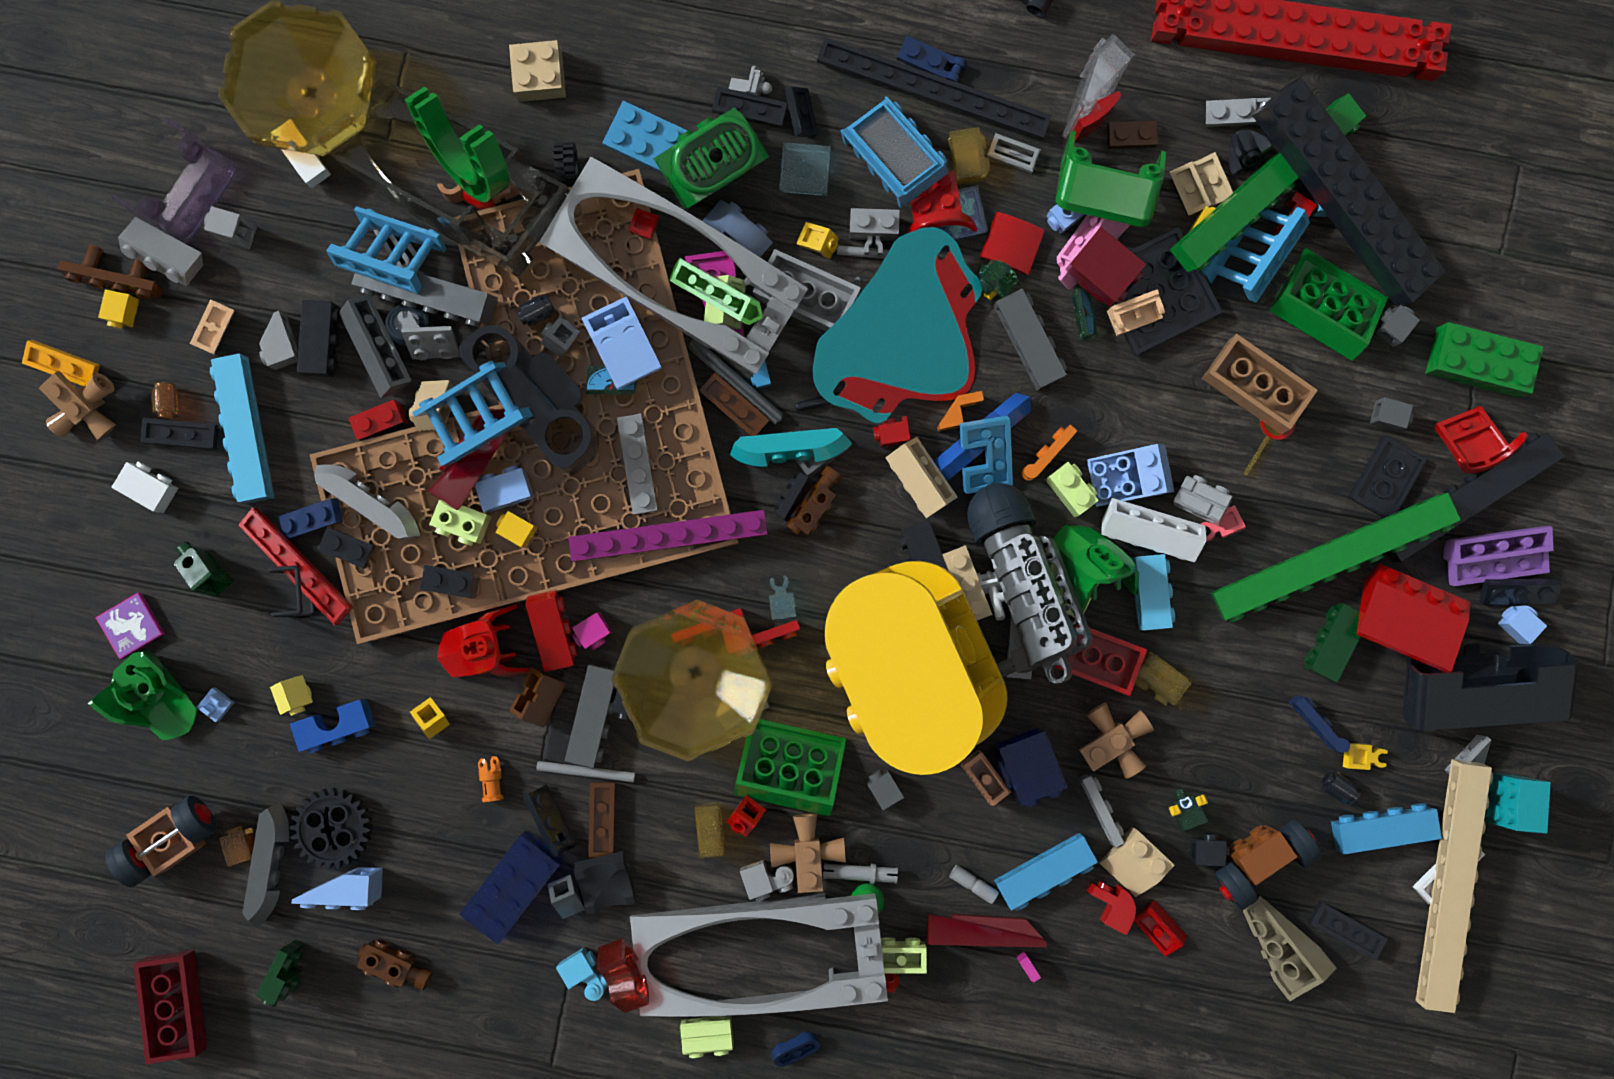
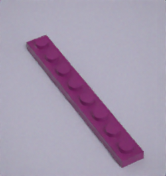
(667, 535)

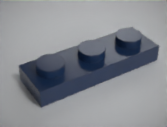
(311, 518)

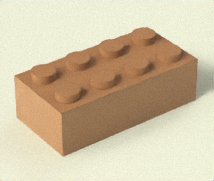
(1259, 384)

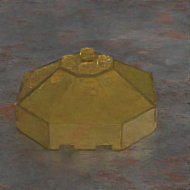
(279, 57)
(687, 713)

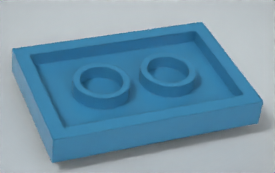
(640, 135)

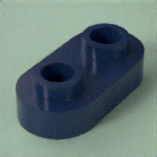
(795, 1049)

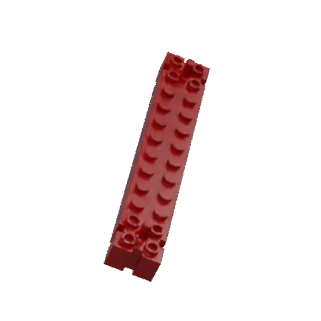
(1307, 35)

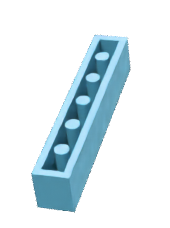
(242, 429)

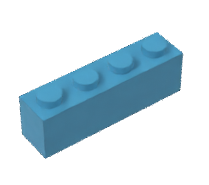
(1386, 829)
(1045, 872)

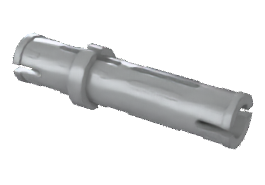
(861, 873)

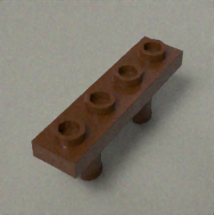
(98, 278)

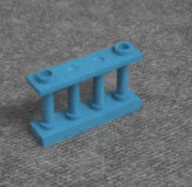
(1266, 264)
(386, 270)
(493, 427)

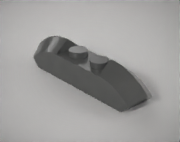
(264, 873)

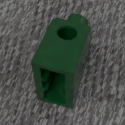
(201, 570)

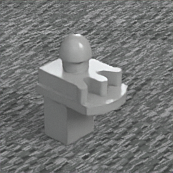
(754, 85)

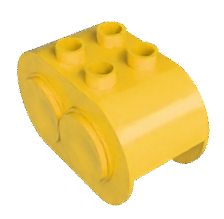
(914, 667)

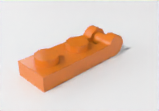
(1047, 453)

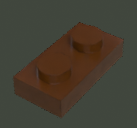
(1132, 134)

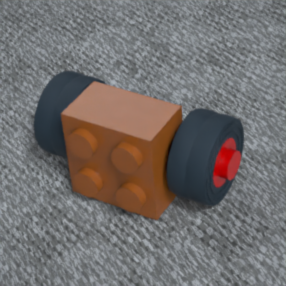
(1261, 856)

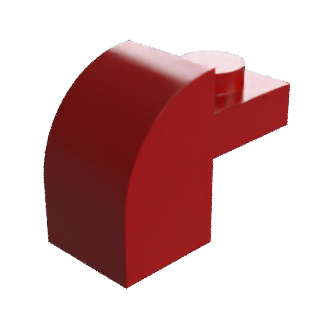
(1120, 906)

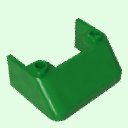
(1108, 191)

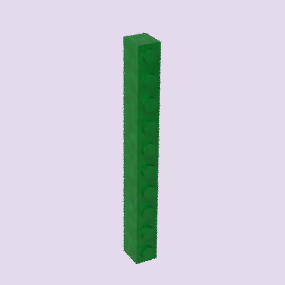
(1252, 197)
(1335, 556)

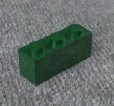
(1334, 643)

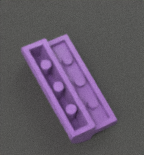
(1498, 555)

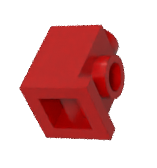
(892, 432)
(741, 821)

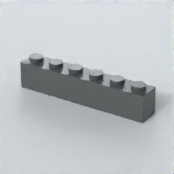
(437, 296)

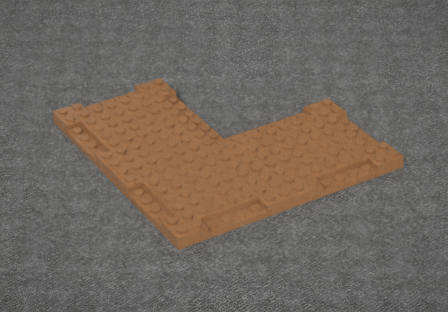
(565, 505)

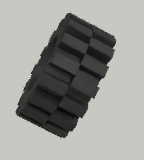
(566, 163)

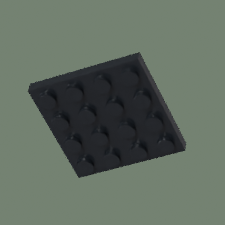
(1183, 294)

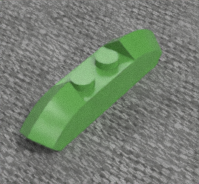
(716, 292)

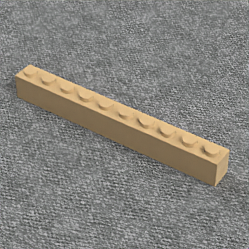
(1454, 885)

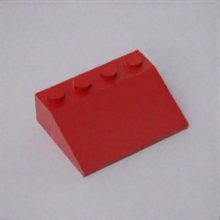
(1412, 617)

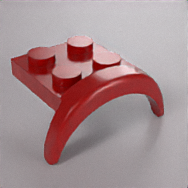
(940, 206)
(1476, 441)

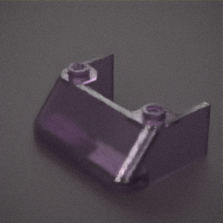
(194, 191)

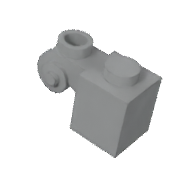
(760, 882)

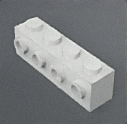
(1153, 530)

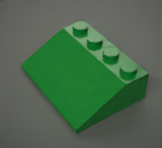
(1329, 305)
(791, 767)

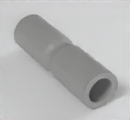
(971, 882)

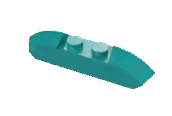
(798, 445)

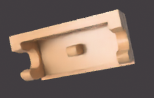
(1136, 312)
(212, 326)

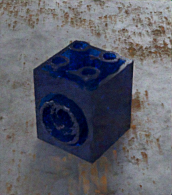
(1029, 767)

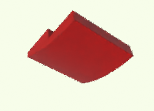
(1097, 116)
(1012, 242)

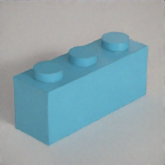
(1154, 593)

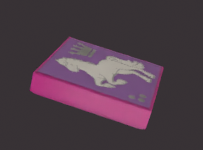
(130, 625)

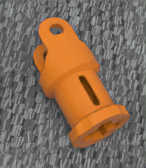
(490, 779)

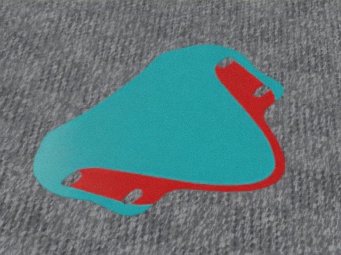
(903, 331)

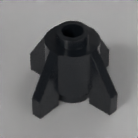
(1247, 150)

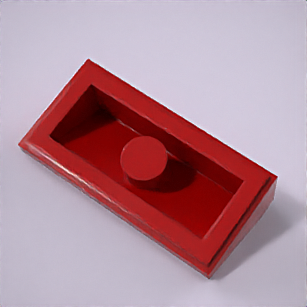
(1160, 928)

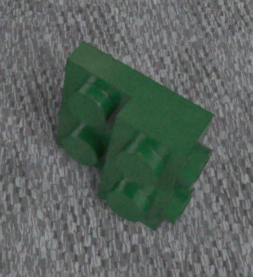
(282, 975)

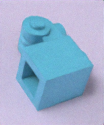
(582, 968)

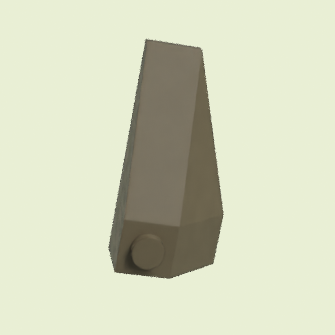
(1293, 956)

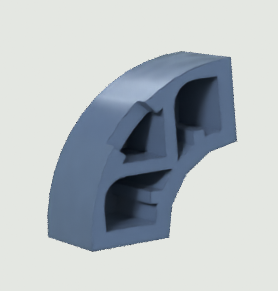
(730, 222)

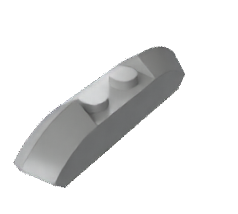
(341, 484)

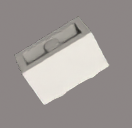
(145, 487)

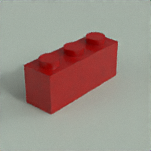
(551, 630)

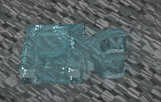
(782, 603)

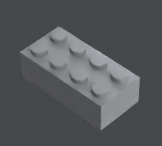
(826, 294)

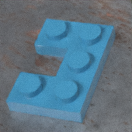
(996, 437)

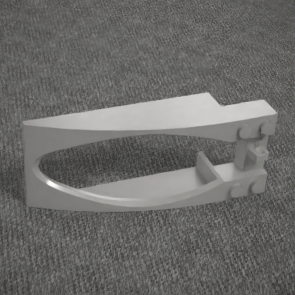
(784, 292)
(843, 989)

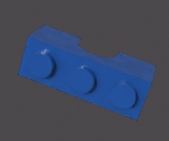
(313, 733)

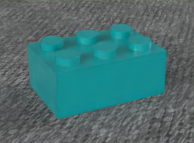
(1518, 803)

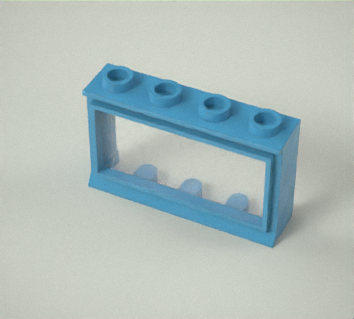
(895, 151)

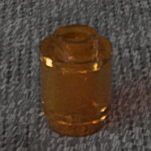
(164, 400)

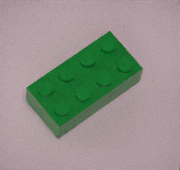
(1484, 360)

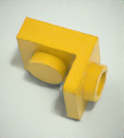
(818, 239)

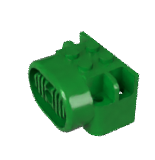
(688, 162)

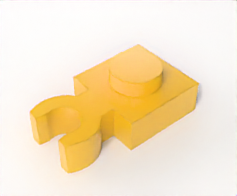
(1362, 756)

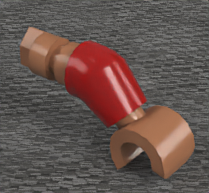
(457, 195)

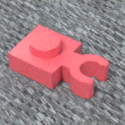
(1230, 524)

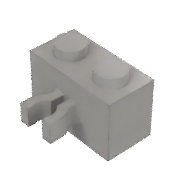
(874, 225)

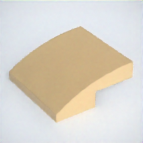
(1201, 184)

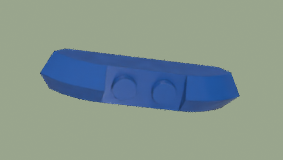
(956, 458)

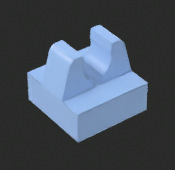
(215, 704)

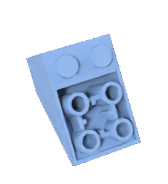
(621, 343)
(1131, 474)
(353, 889)

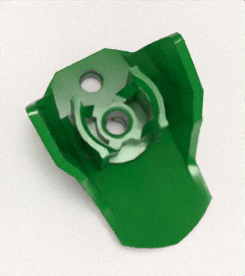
(1094, 561)
(161, 708)

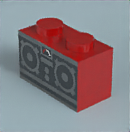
(379, 420)

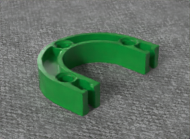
(472, 161)

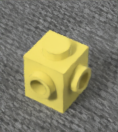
(292, 695)

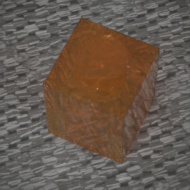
(238, 845)

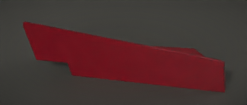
(462, 475)
(982, 931)

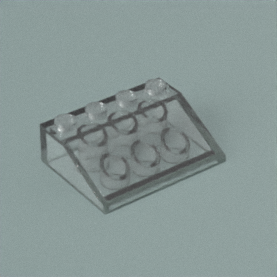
(1099, 78)

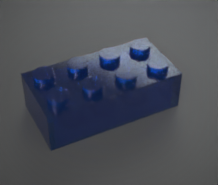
(511, 887)

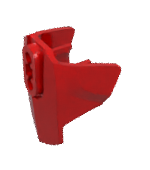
(475, 648)

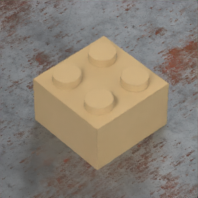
(537, 71)

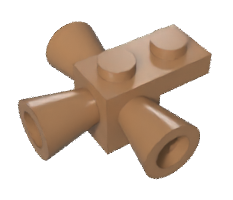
(78, 404)
(1115, 740)
(807, 853)

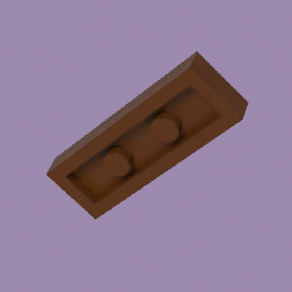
(734, 405)
(601, 818)

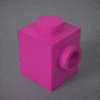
(591, 632)

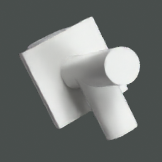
(992, 586)

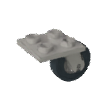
(413, 329)

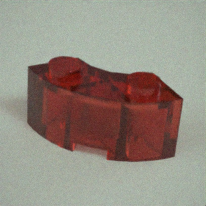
(619, 968)

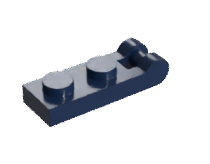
(929, 59)
(1318, 724)

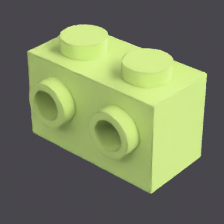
(1072, 489)
(465, 523)
(904, 956)

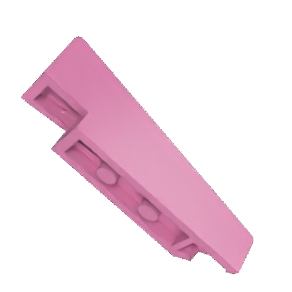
(1079, 239)

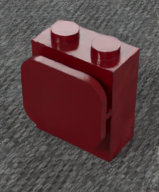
(1106, 268)

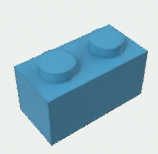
(762, 378)

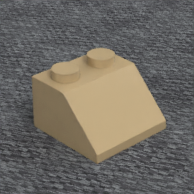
(1136, 863)

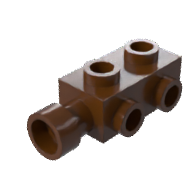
(812, 508)
(388, 958)

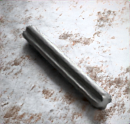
(736, 381)

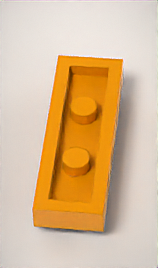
(53, 360)

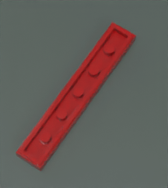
(284, 553)

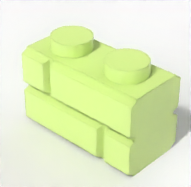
(707, 1035)

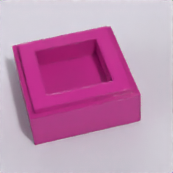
(1028, 967)

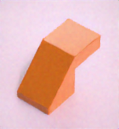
(954, 415)

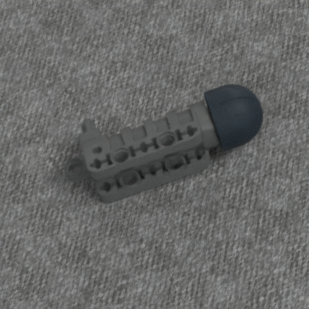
(1003, 524)

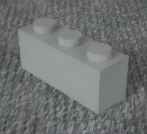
(160, 251)

